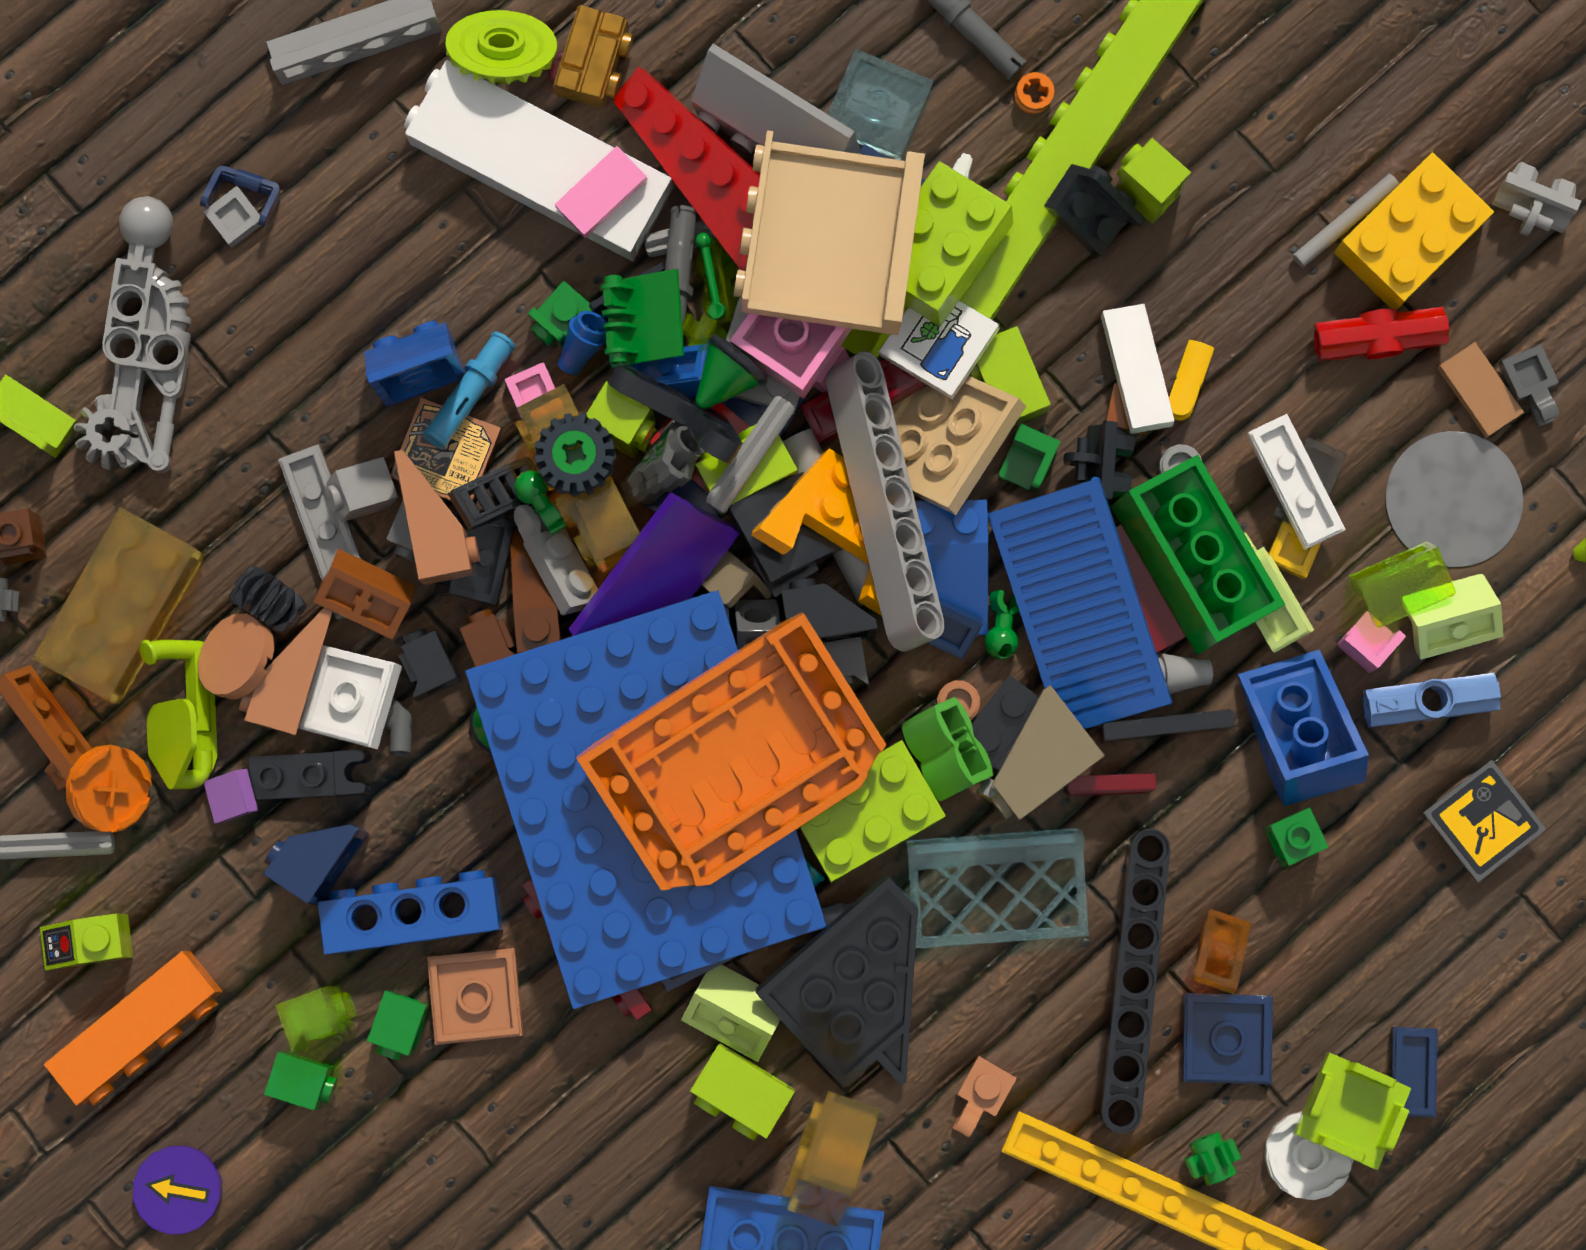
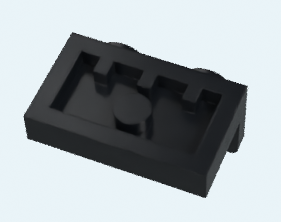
(1092, 207)
(493, 547)
(1003, 720)

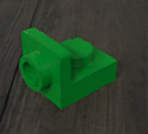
(554, 314)

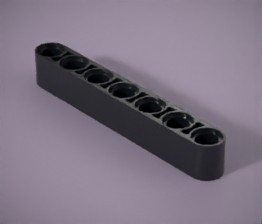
(1143, 1001)

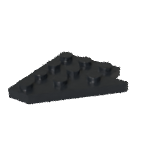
(853, 986)

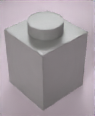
(360, 490)

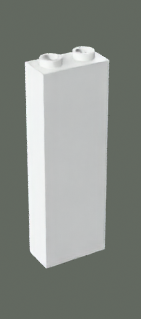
(526, 153)

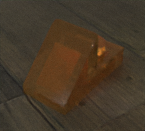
(1220, 951)

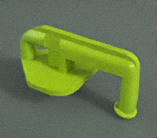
(182, 726)

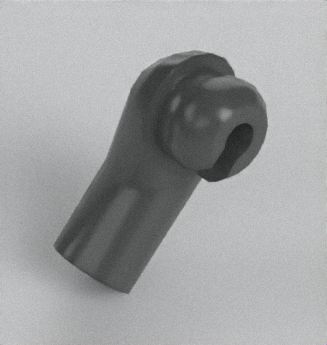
(400, 728)

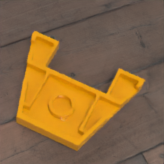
(826, 505)

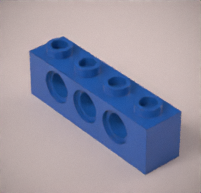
(344, 935)

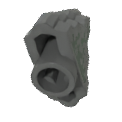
(664, 466)

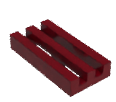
(1111, 785)

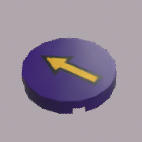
(177, 1189)

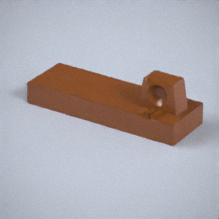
(44, 721)

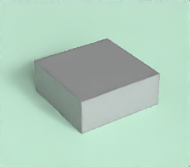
(233, 216)

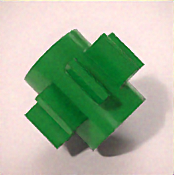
(1212, 1158)

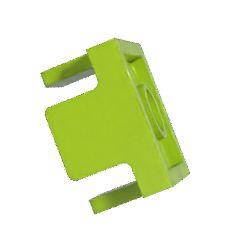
(1354, 1111)

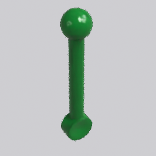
(716, 309)

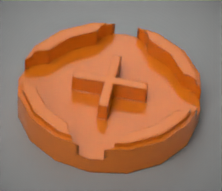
(108, 788)

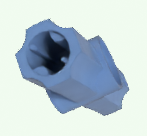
(1457, 695)

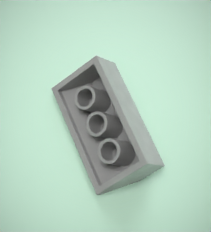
(749, 103)

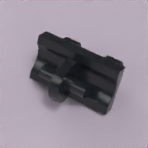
(1097, 456)

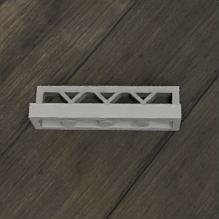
(351, 38)

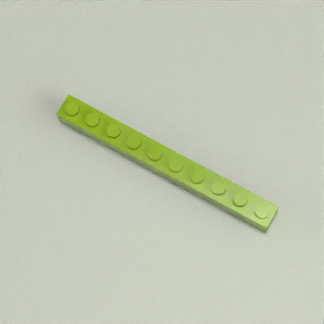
(1079, 137)

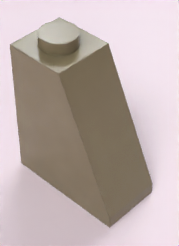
(1043, 758)

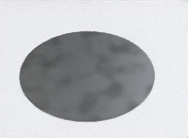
(1456, 496)

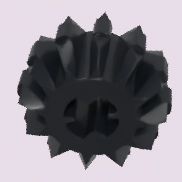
(268, 600)

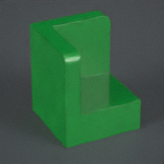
(1028, 459)

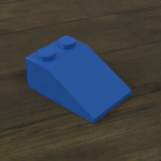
(413, 363)
(959, 554)
(1303, 728)

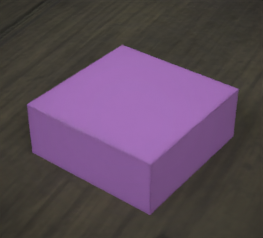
(230, 796)

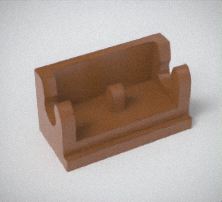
(365, 594)

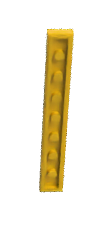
(1143, 1189)

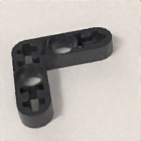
(707, 426)

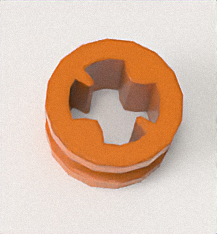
(1025, 102)

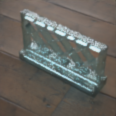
(1004, 850)

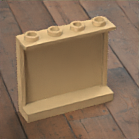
(829, 236)

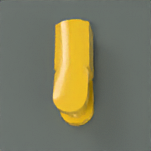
(1190, 379)

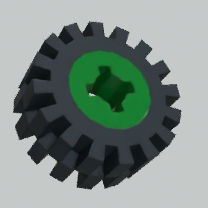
(581, 473)

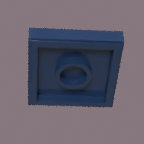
(1227, 1038)

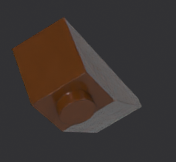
(534, 610)

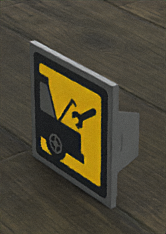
(1484, 821)

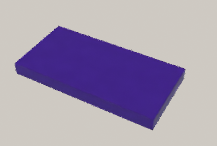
(661, 565)

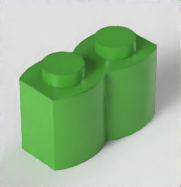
(947, 749)

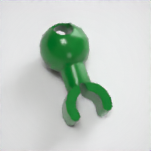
(533, 490)
(1002, 638)

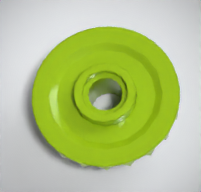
(501, 46)

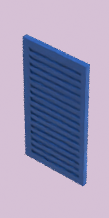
(1080, 604)

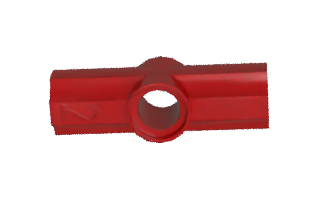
(1381, 334)

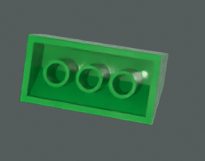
(1197, 554)

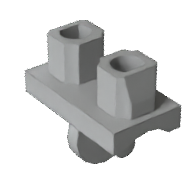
(1536, 203)

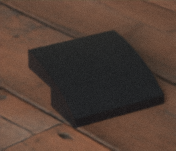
(808, 547)

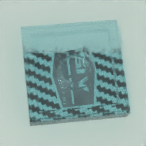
(880, 103)

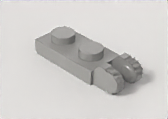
(556, 561)

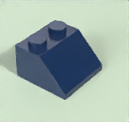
(314, 860)

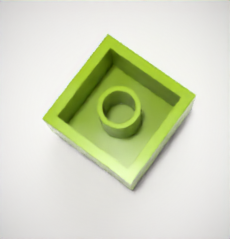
(742, 1092)

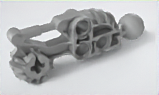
(160, 323)

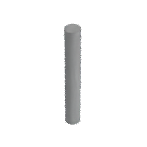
(1345, 221)

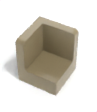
(733, 580)

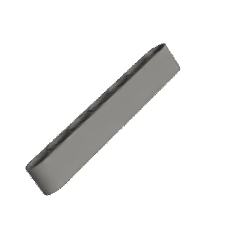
(884, 502)

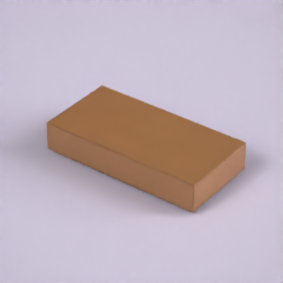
(1480, 390)

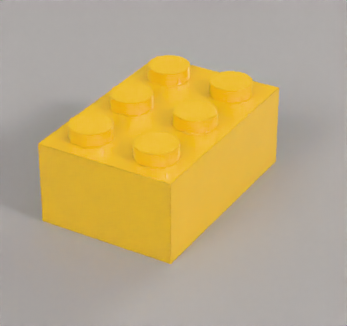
(1413, 231)

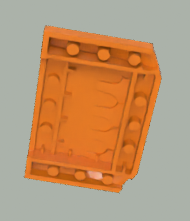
(735, 757)

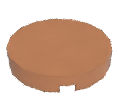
(235, 656)

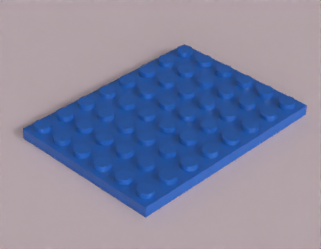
(595, 893)

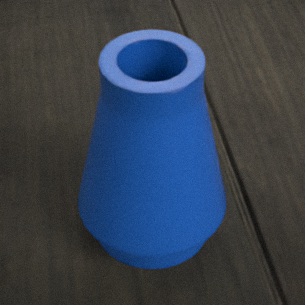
(582, 341)

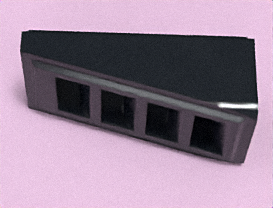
(493, 481)

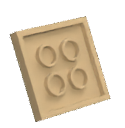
(953, 440)

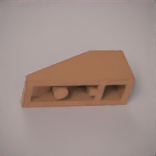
(437, 537)
(283, 692)

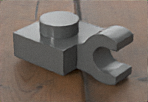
(1531, 377)

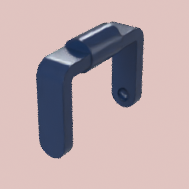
(244, 180)

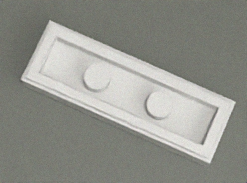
(1137, 368)
(1295, 482)

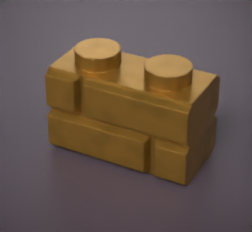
(592, 57)

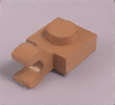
(984, 1090)

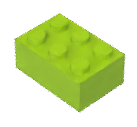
(952, 240)
(874, 818)

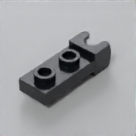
(307, 775)

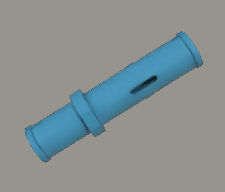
(478, 376)

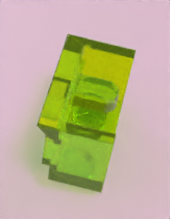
(315, 1016)

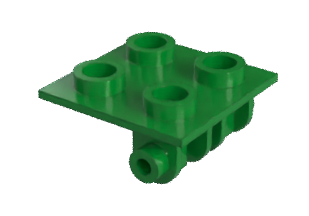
(643, 317)

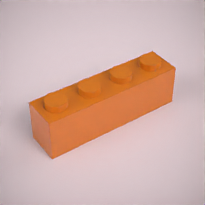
(133, 1029)

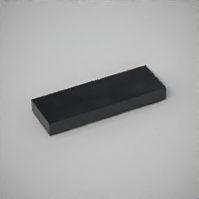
(1167, 726)

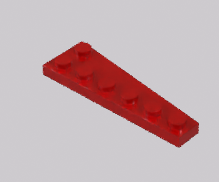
(694, 157)

